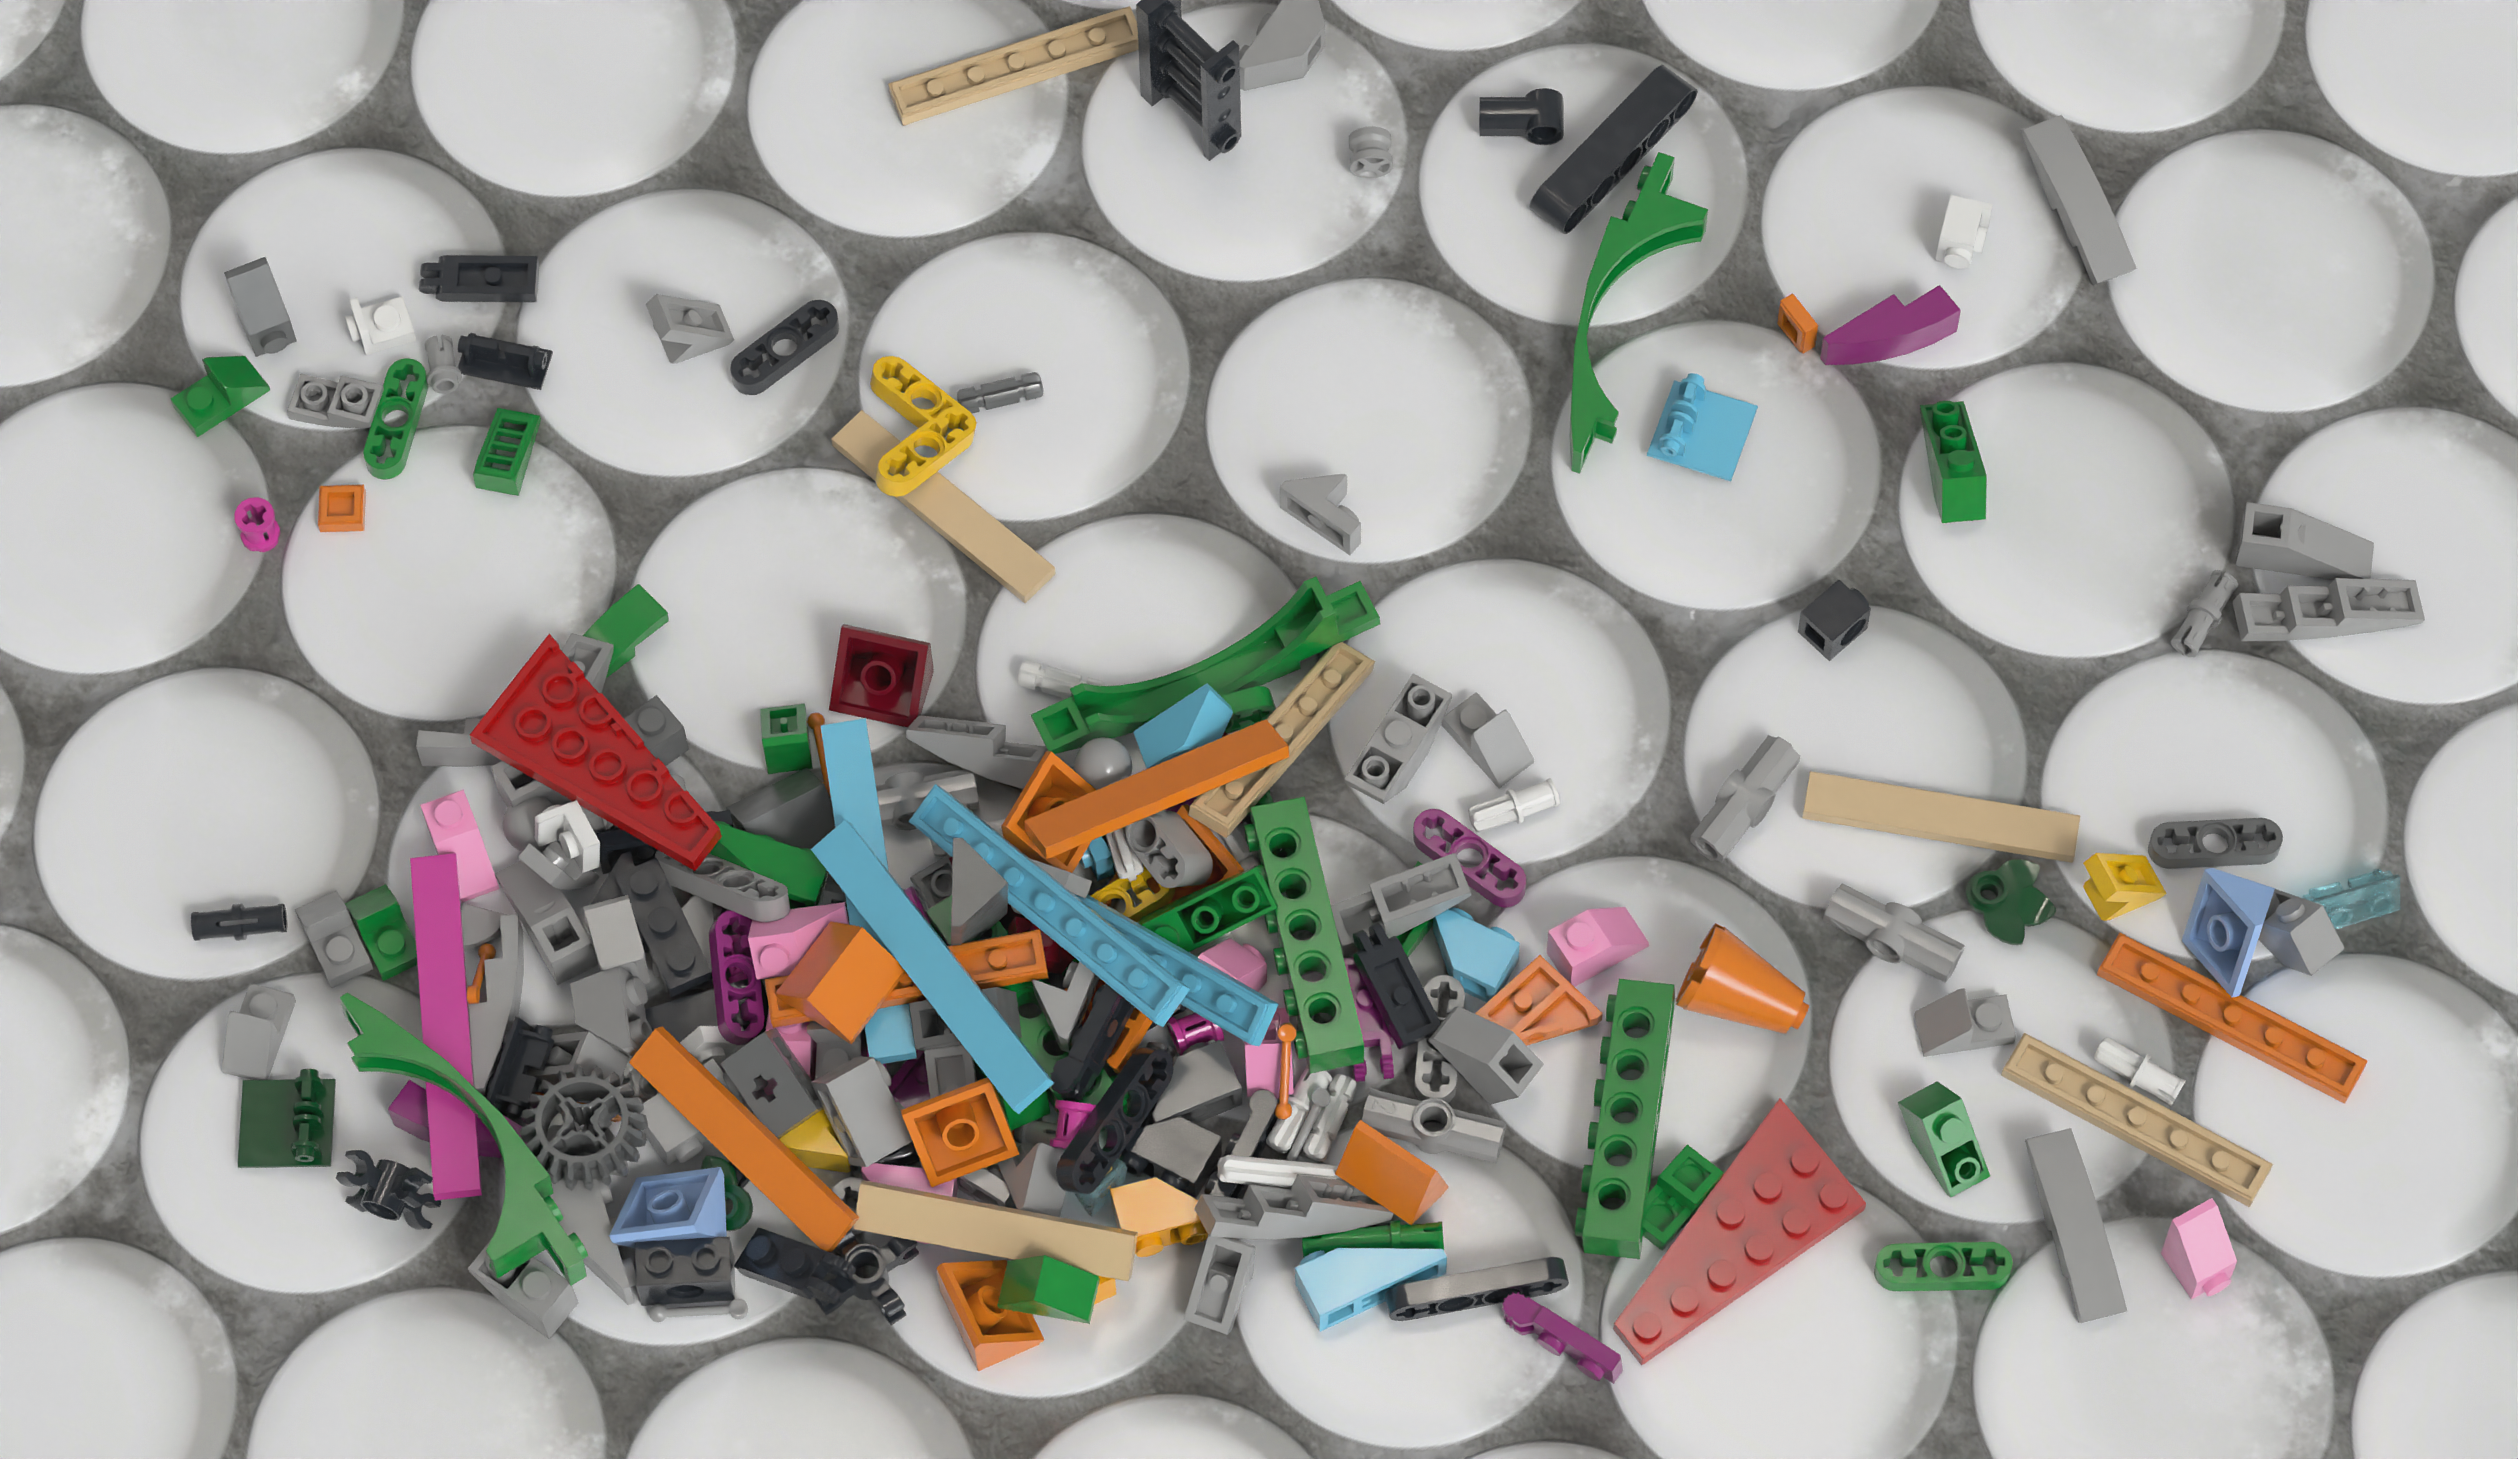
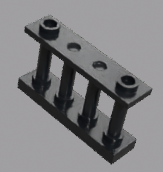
(1192, 73)

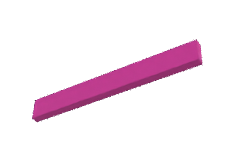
(445, 1022)

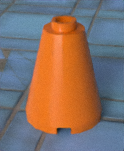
(1740, 986)

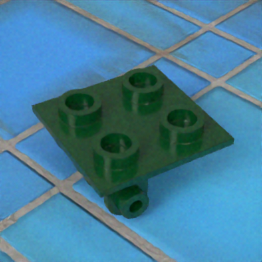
(287, 1122)

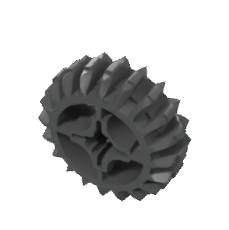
(608, 1101)

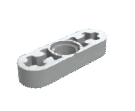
(1424, 1069)

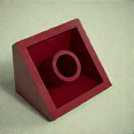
(881, 676)

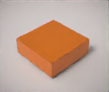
(1797, 324)
(341, 508)

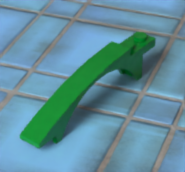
(1645, 229)
(1295, 632)
(528, 1213)

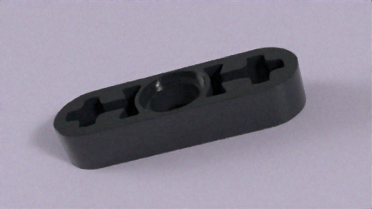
(787, 329)

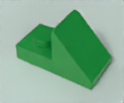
(225, 390)
(384, 931)

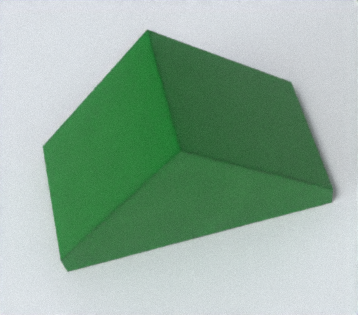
(786, 738)
(1048, 1289)

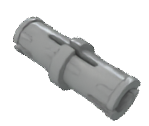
(2204, 613)

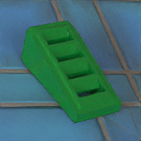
(499, 479)

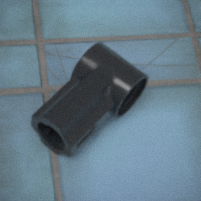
(1535, 116)

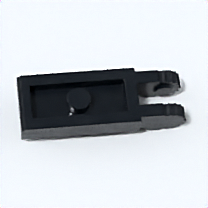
(1091, 1045)
(792, 1265)

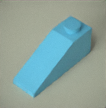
(1356, 1279)

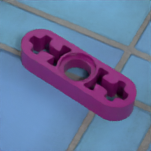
(1502, 868)
(752, 1008)

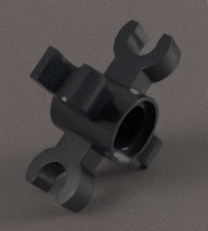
(388, 1189)
(894, 1253)

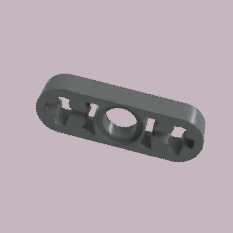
(2228, 828)

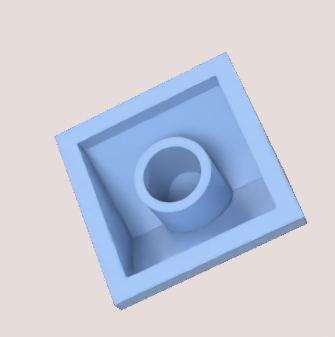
(2227, 925)
(673, 1208)

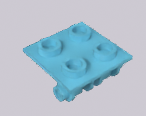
(1702, 429)

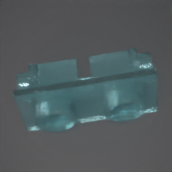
(2366, 898)

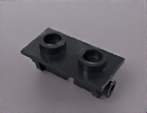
(503, 361)
(521, 1049)

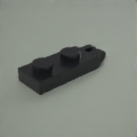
(481, 278)
(1394, 987)

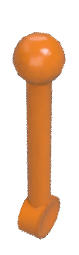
(815, 721)
(485, 952)
(1286, 1034)

